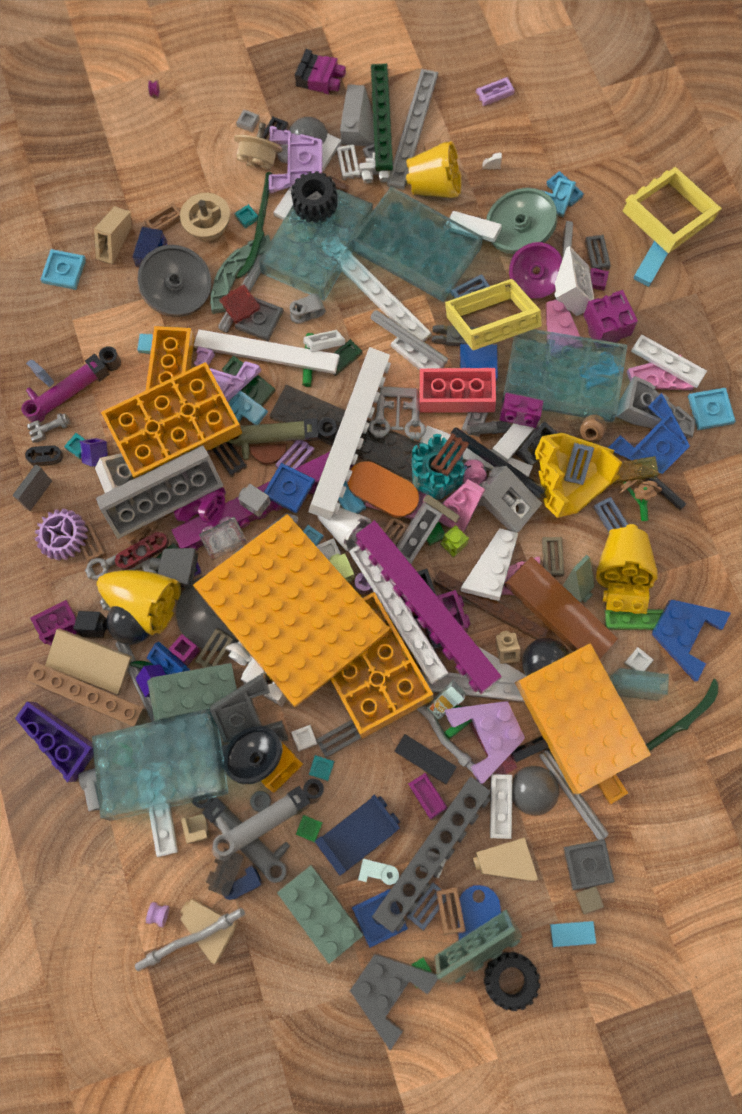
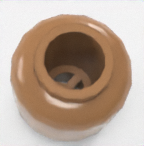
(593, 428)

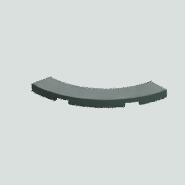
(228, 271)

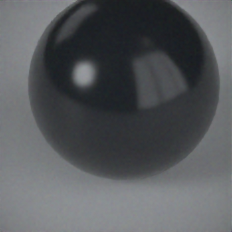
(125, 627)
(541, 654)

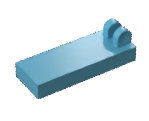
(650, 264)

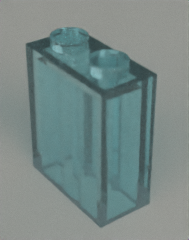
(640, 684)

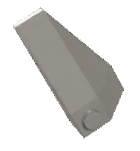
(357, 118)
(635, 410)

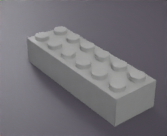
(159, 492)

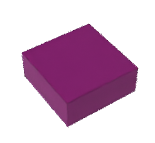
(598, 278)

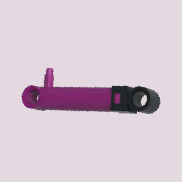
(71, 385)

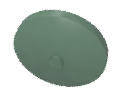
(525, 218)

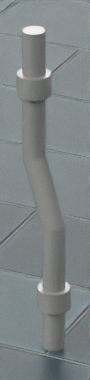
(464, 759)
(223, 923)

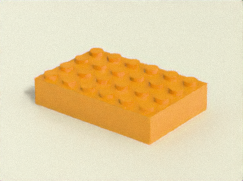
(171, 420)
(381, 681)
(582, 719)

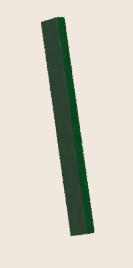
(381, 117)

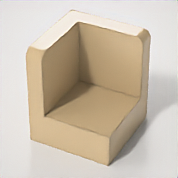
(195, 829)

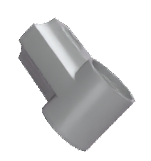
(89, 785)

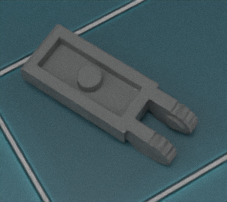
(453, 336)

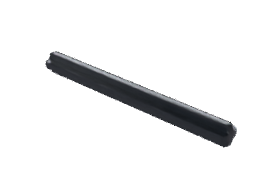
(497, 461)

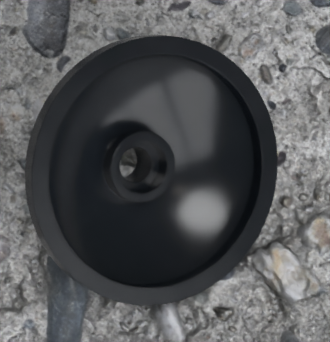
(252, 755)

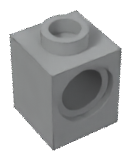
(254, 500)

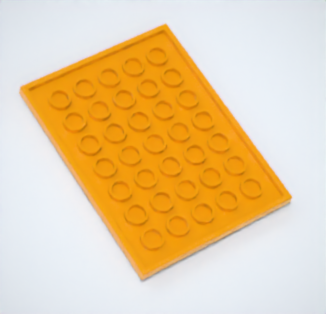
(291, 610)

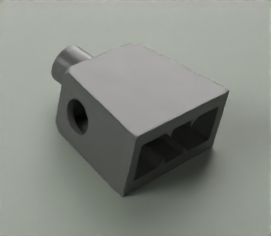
(177, 564)

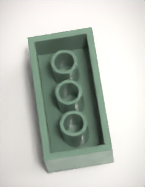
(190, 690)
(320, 914)

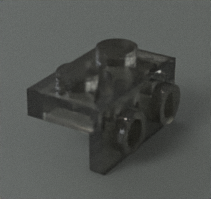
(224, 874)

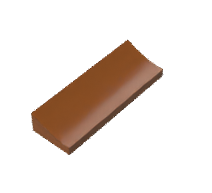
(559, 609)

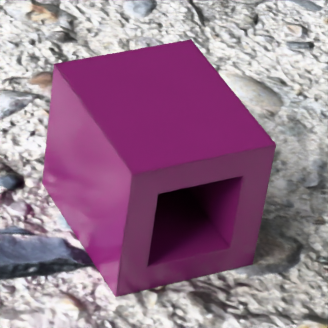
(184, 649)

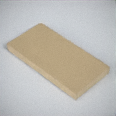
(88, 661)

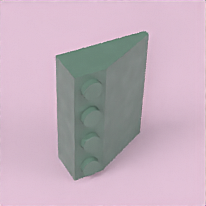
(476, 948)

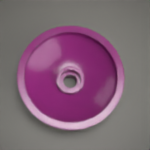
(531, 256)

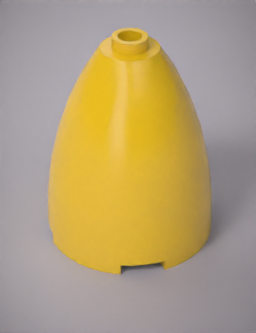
(141, 595)

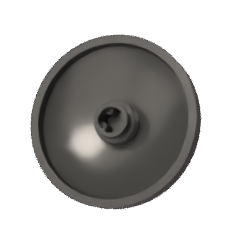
(174, 280)
(198, 620)

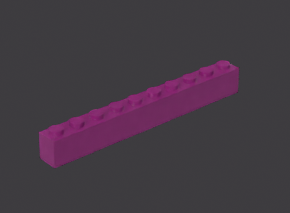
(188, 533)
(428, 608)

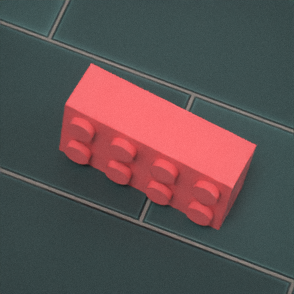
(457, 390)

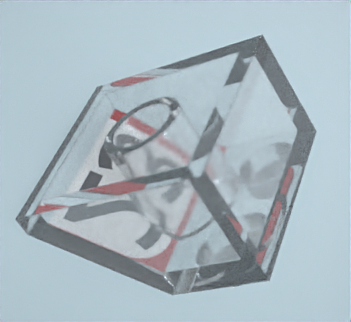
(222, 537)

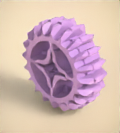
(64, 520)

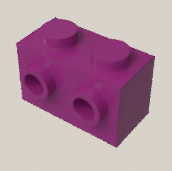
(521, 410)
(454, 605)

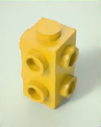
(626, 597)

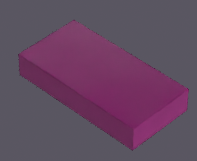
(427, 796)

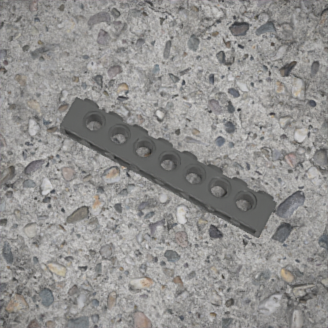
(471, 789)

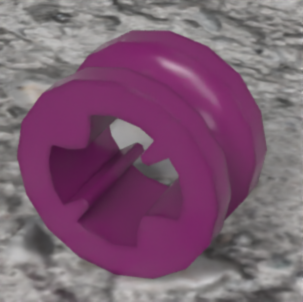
(153, 88)

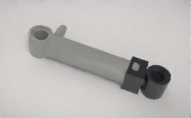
(256, 826)

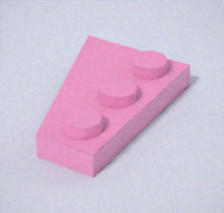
(658, 377)
(463, 503)

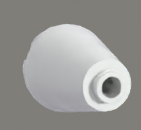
(345, 527)

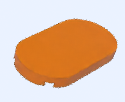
(383, 489)

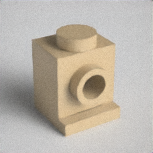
(507, 643)

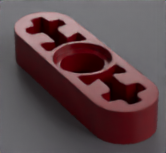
(133, 549)

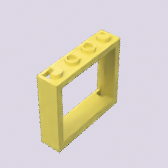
(655, 228)
(502, 329)

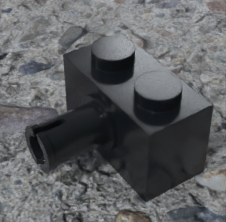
(527, 450)

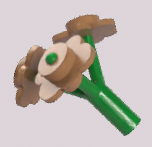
(645, 492)

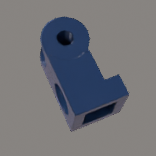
(245, 884)

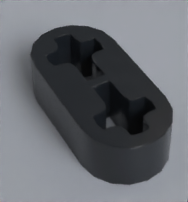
(44, 455)

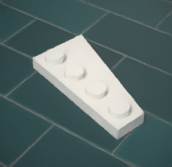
(492, 568)

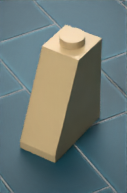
(111, 234)
(507, 860)
(198, 917)

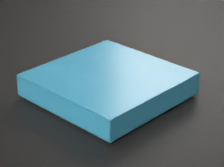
(63, 269)
(711, 408)

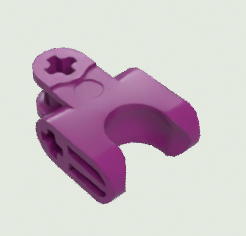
(206, 506)

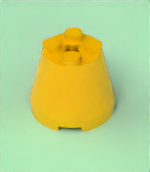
(435, 172)
(627, 558)

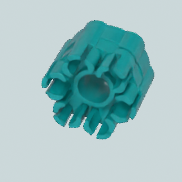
(430, 482)

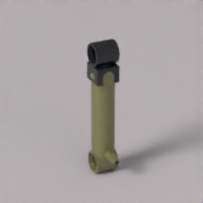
(289, 431)

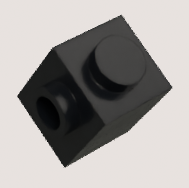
(90, 624)

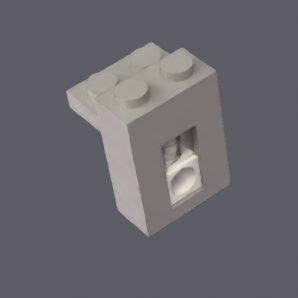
(504, 504)

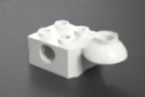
(241, 656)

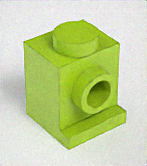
(454, 541)

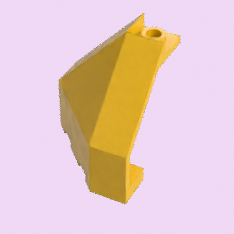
(568, 497)

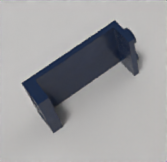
(358, 834)

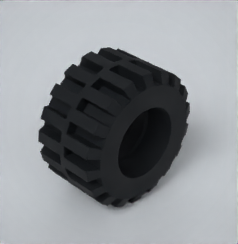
(314, 209)
(528, 991)

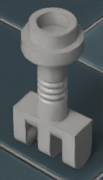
(38, 430)

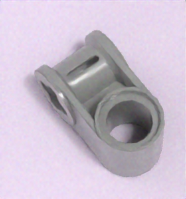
(307, 308)

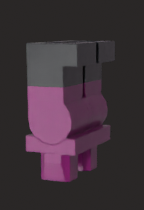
(319, 73)

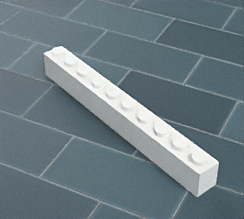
(349, 433)

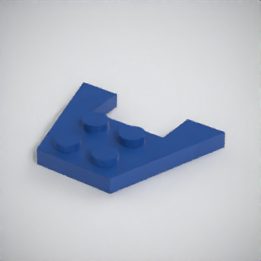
(664, 441)
(679, 629)

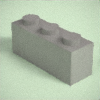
(418, 531)

